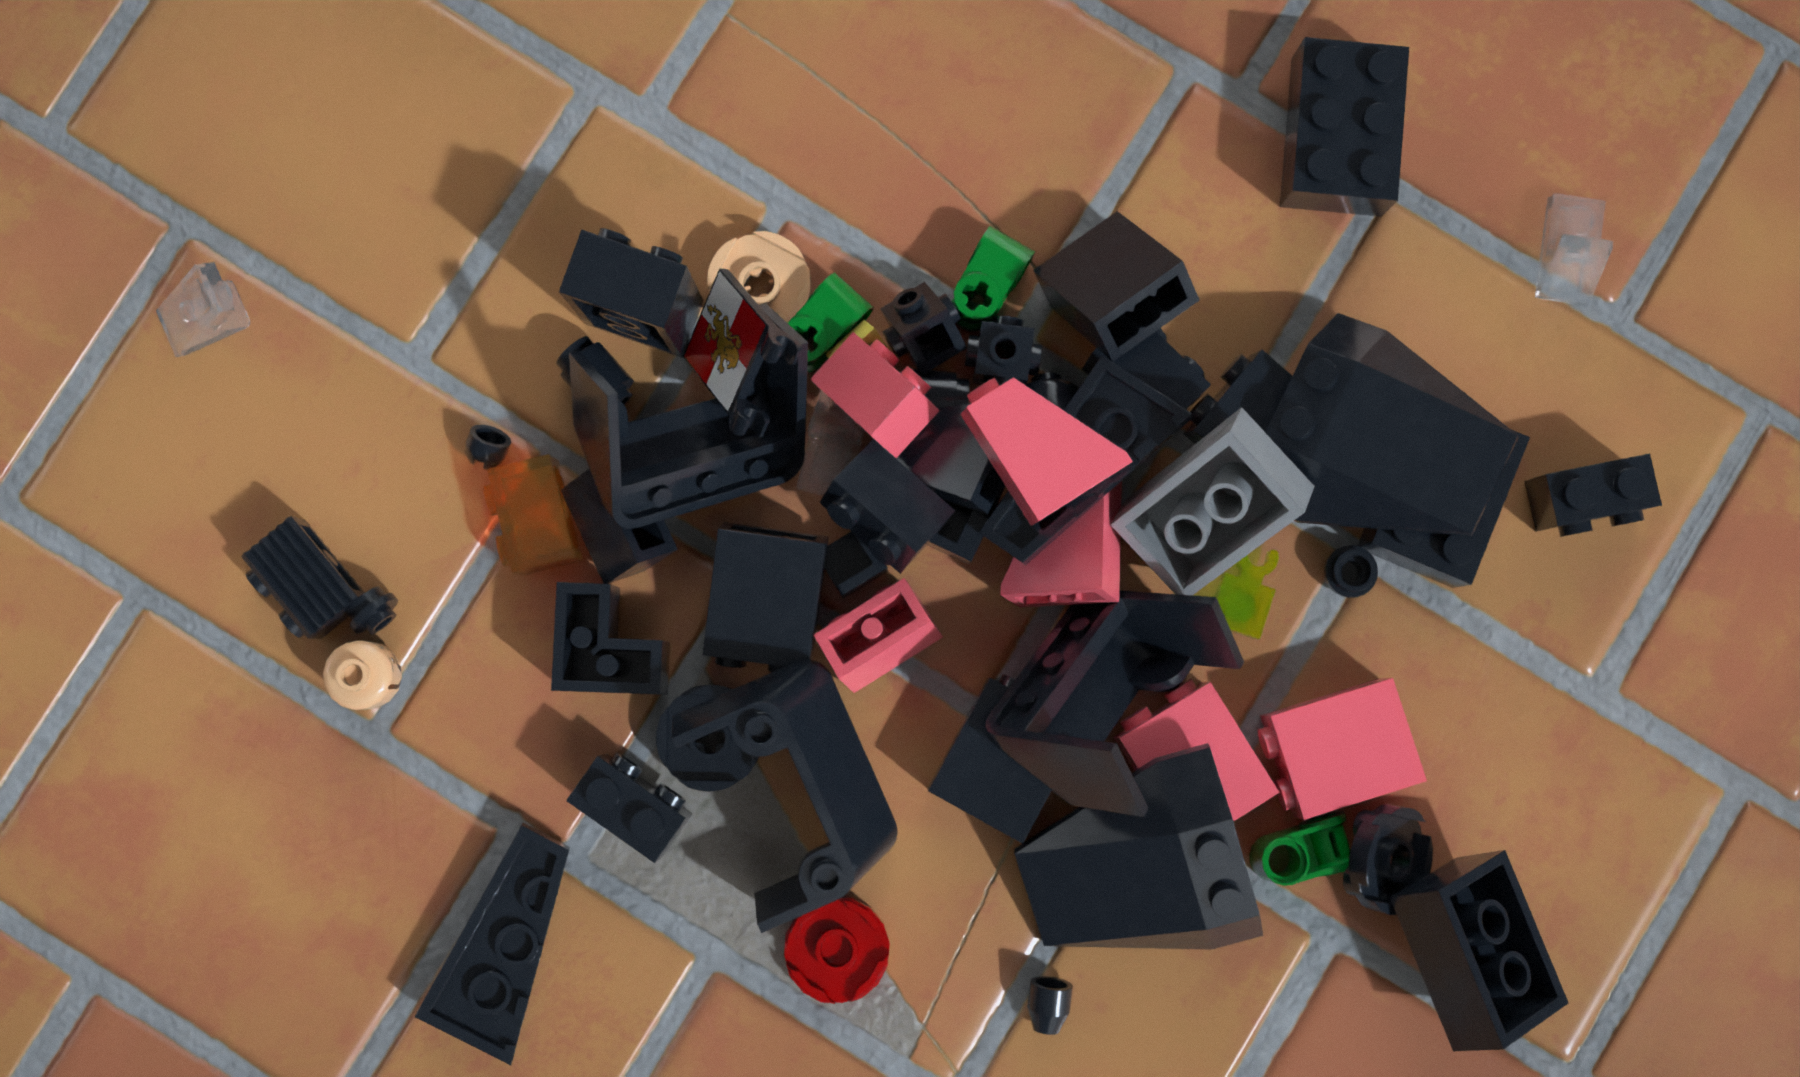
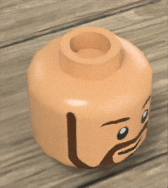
(362, 675)

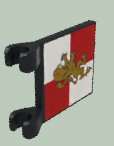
(730, 347)

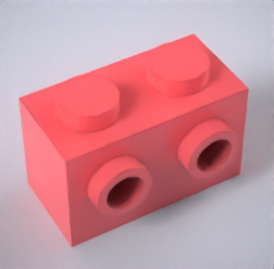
(875, 394)
(877, 635)

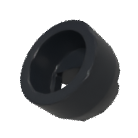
(487, 445)

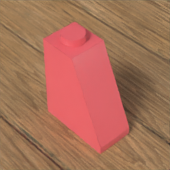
(1038, 447)
(1076, 566)

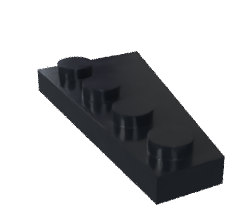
(494, 962)

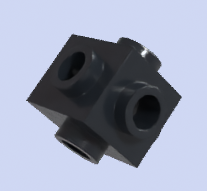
(923, 327)
(1003, 332)

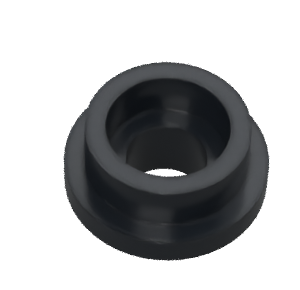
(1365, 565)
(372, 611)

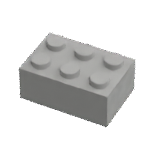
(1213, 505)

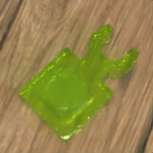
(1244, 597)

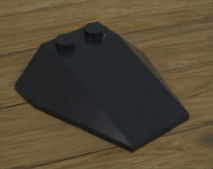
(1387, 436)
(1149, 878)

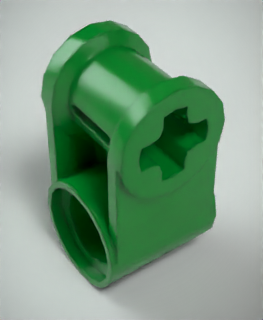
(990, 273)
(829, 316)
(1314, 848)

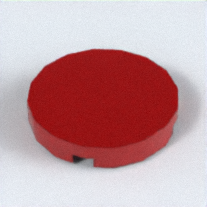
(837, 951)

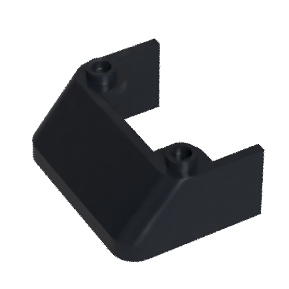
(688, 454)
(1086, 678)
(805, 713)

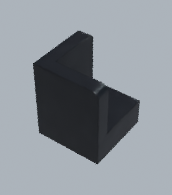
(960, 534)
(851, 564)

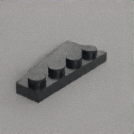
(1120, 411)

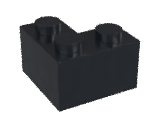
(588, 646)

